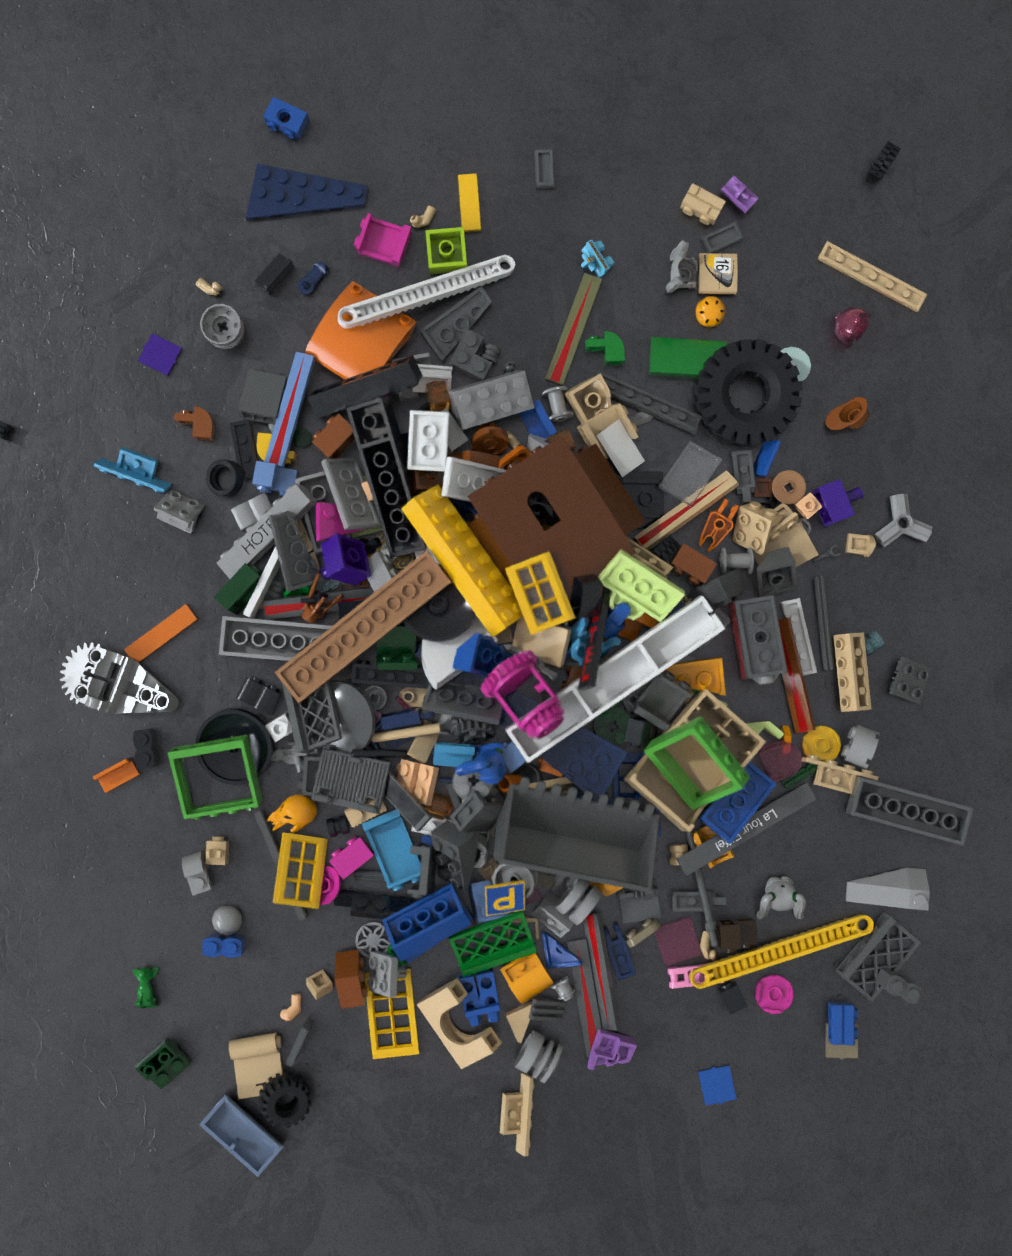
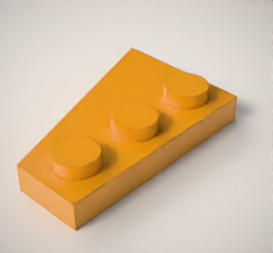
(701, 674)

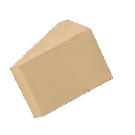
(519, 1019)

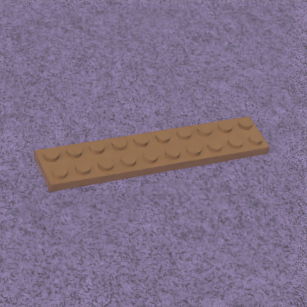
(363, 626)

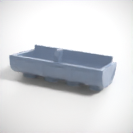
(241, 1135)

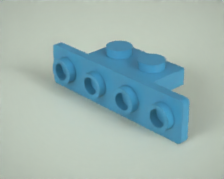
(136, 468)

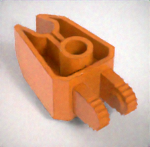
(718, 525)

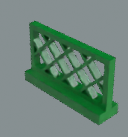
(497, 954)

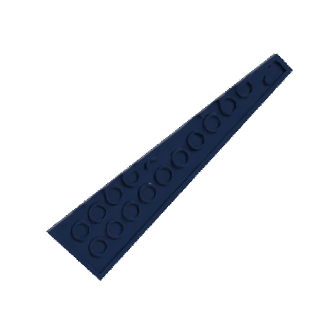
(580, 756)

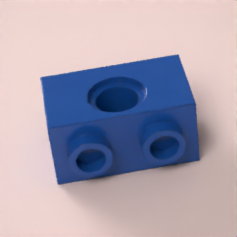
(278, 110)

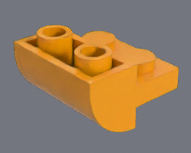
(527, 977)

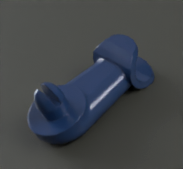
(308, 283)

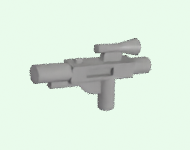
(290, 756)

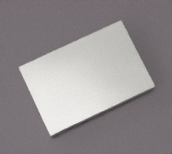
(428, 440)

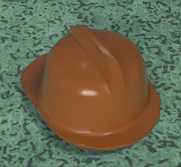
(850, 414)

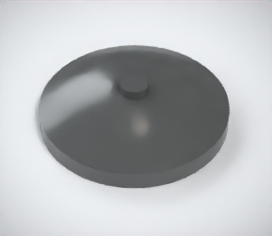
(354, 715)

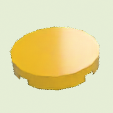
(822, 743)

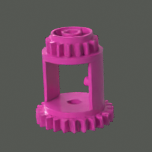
(510, 676)

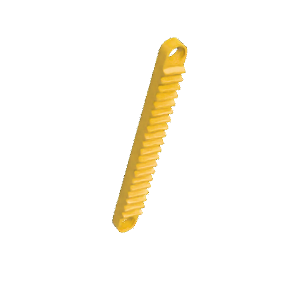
(781, 951)

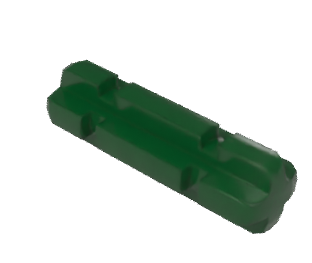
(801, 775)

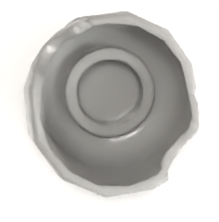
(227, 920)

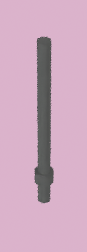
(710, 925)

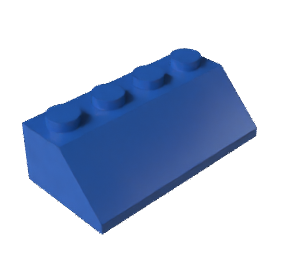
(426, 922)

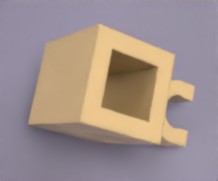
(217, 851)

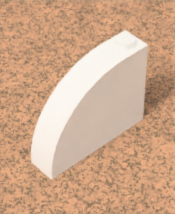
(439, 656)

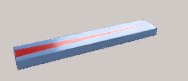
(290, 409)

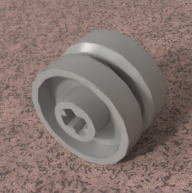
(509, 873)
(579, 900)

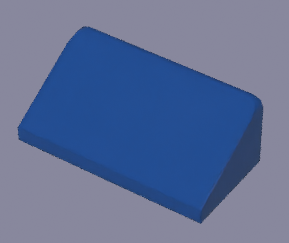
(765, 458)

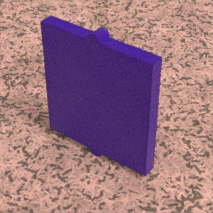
(159, 354)

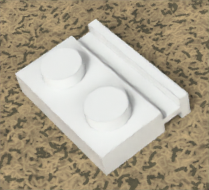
(433, 373)

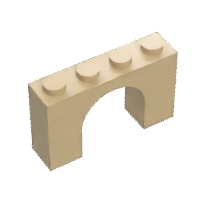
(463, 1047)

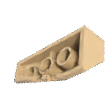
(589, 398)

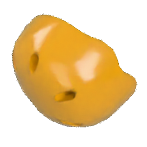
(711, 311)

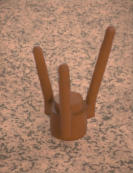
(312, 612)

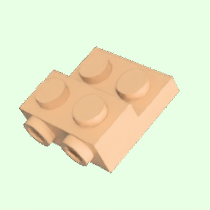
(418, 779)

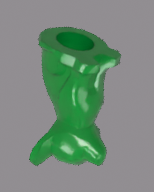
(145, 993)

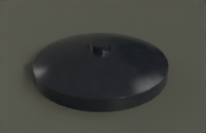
(442, 616)
(229, 764)

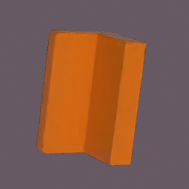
(117, 774)

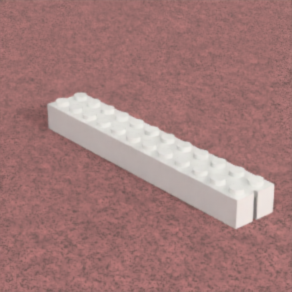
(626, 672)

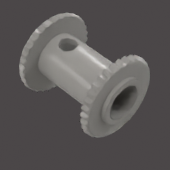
(557, 403)
(736, 560)

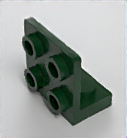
(397, 650)

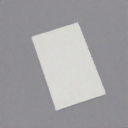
(620, 448)

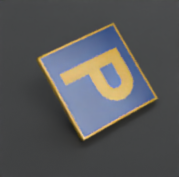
(505, 898)

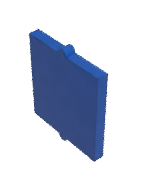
(717, 1085)

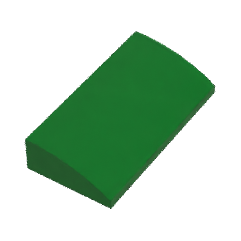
(680, 356)

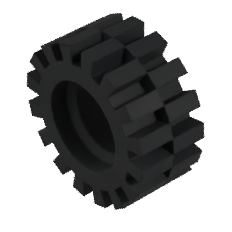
(884, 160)
(666, 548)

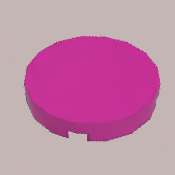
(774, 994)

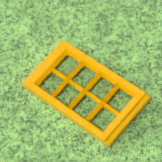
(395, 1050)

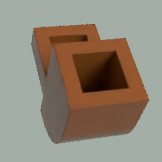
(203, 424)

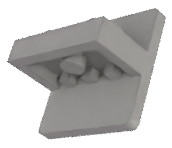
(179, 511)

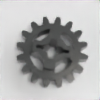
(474, 731)

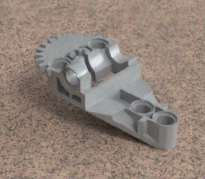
(129, 691)

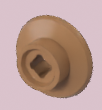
(795, 481)

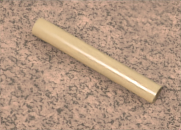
(407, 732)

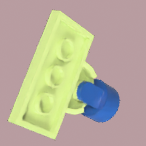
(636, 591)

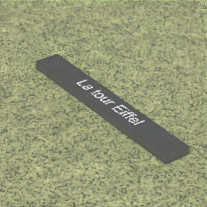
(761, 820)

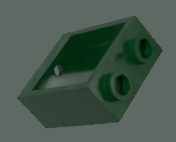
(239, 588)

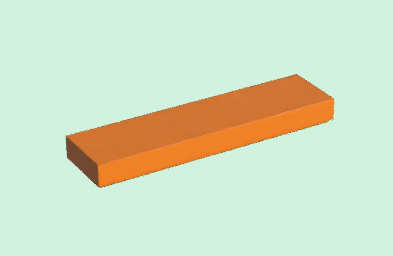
(161, 634)

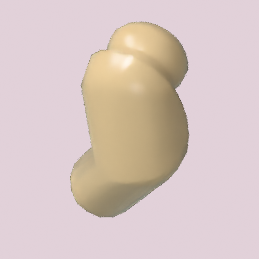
(423, 220)
(207, 288)

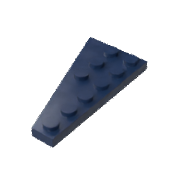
(294, 193)

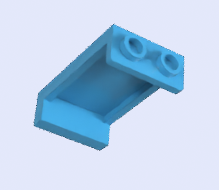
(392, 849)

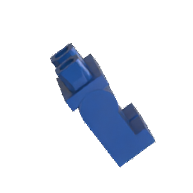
(481, 1002)

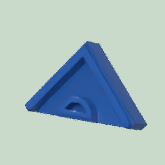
(556, 954)

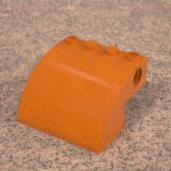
(361, 347)

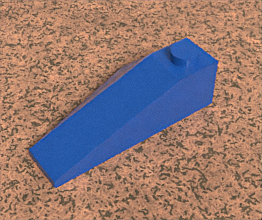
(479, 655)

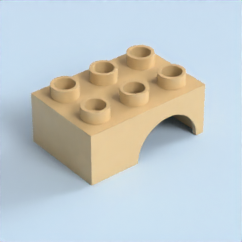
(694, 759)

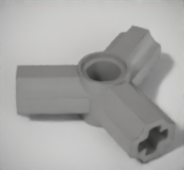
(913, 528)

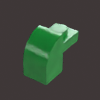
(611, 345)

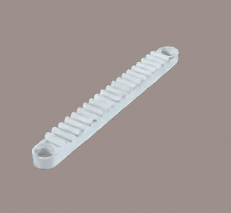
(425, 292)

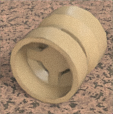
(676, 851)

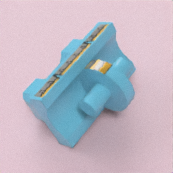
(594, 259)

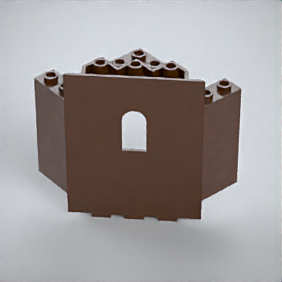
(584, 494)

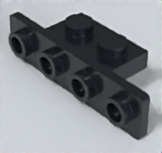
(371, 905)

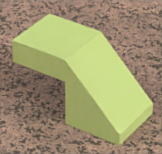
(768, 726)

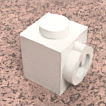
(279, 727)

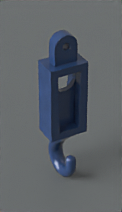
(402, 718)

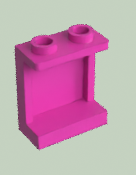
(383, 240)

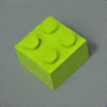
(446, 250)

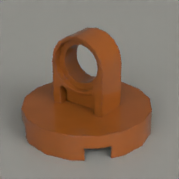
(490, 439)

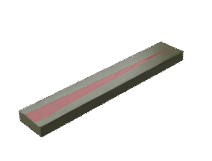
(573, 329)

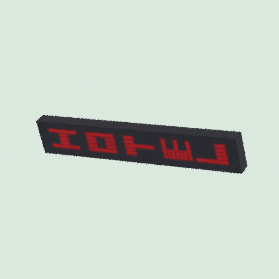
(594, 644)

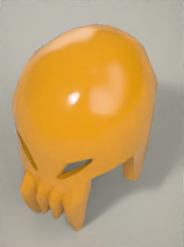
(299, 808)

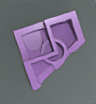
(611, 1049)

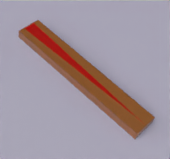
(794, 681)

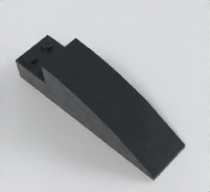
(385, 465)

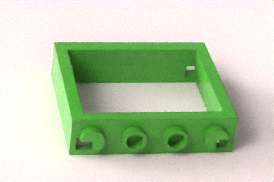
(677, 776)
(215, 809)

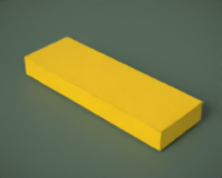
(469, 202)

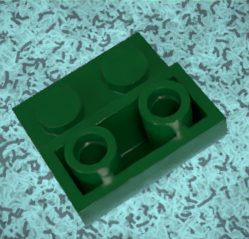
(163, 1063)

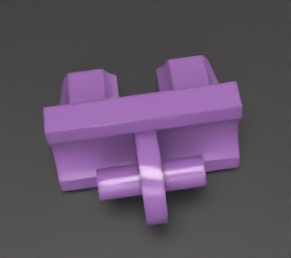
(739, 194)

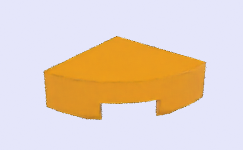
(787, 737)

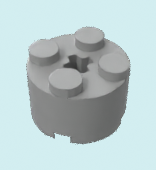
(861, 745)
(464, 788)

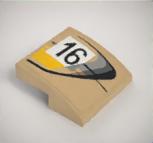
(717, 273)

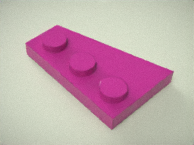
(329, 522)

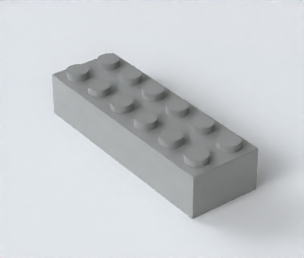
(266, 638)

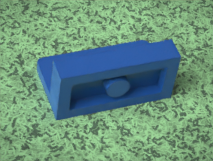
(537, 421)

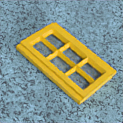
(540, 593)
(300, 870)

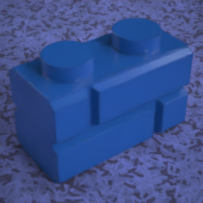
(842, 1023)

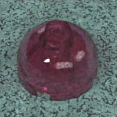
(851, 324)

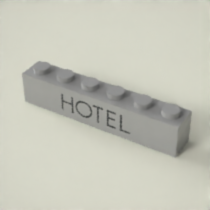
(259, 536)

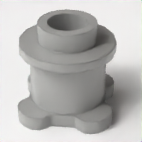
(563, 988)

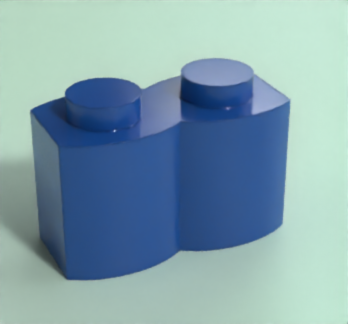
(218, 944)

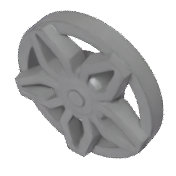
(373, 939)

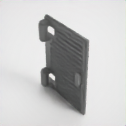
(351, 780)

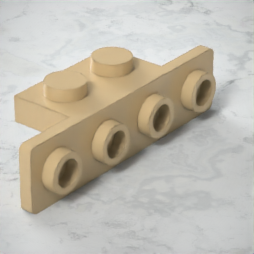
(837, 777)
(517, 1114)

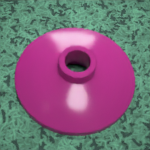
(330, 885)

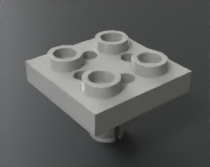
(384, 973)

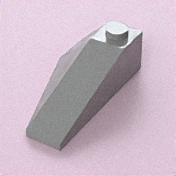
(898, 888)

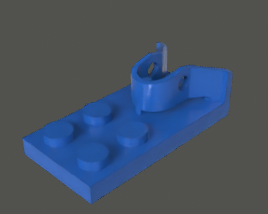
(732, 812)

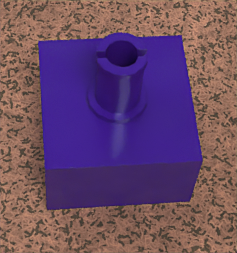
(836, 502)
(345, 560)

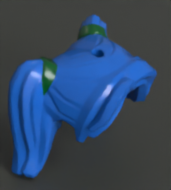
(487, 763)

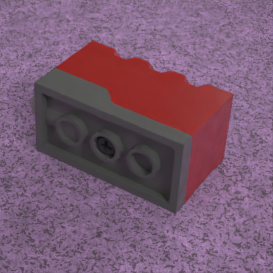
(757, 639)

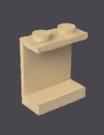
(603, 420)

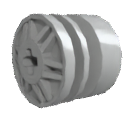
(218, 316)
(540, 1057)

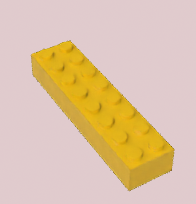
(464, 559)

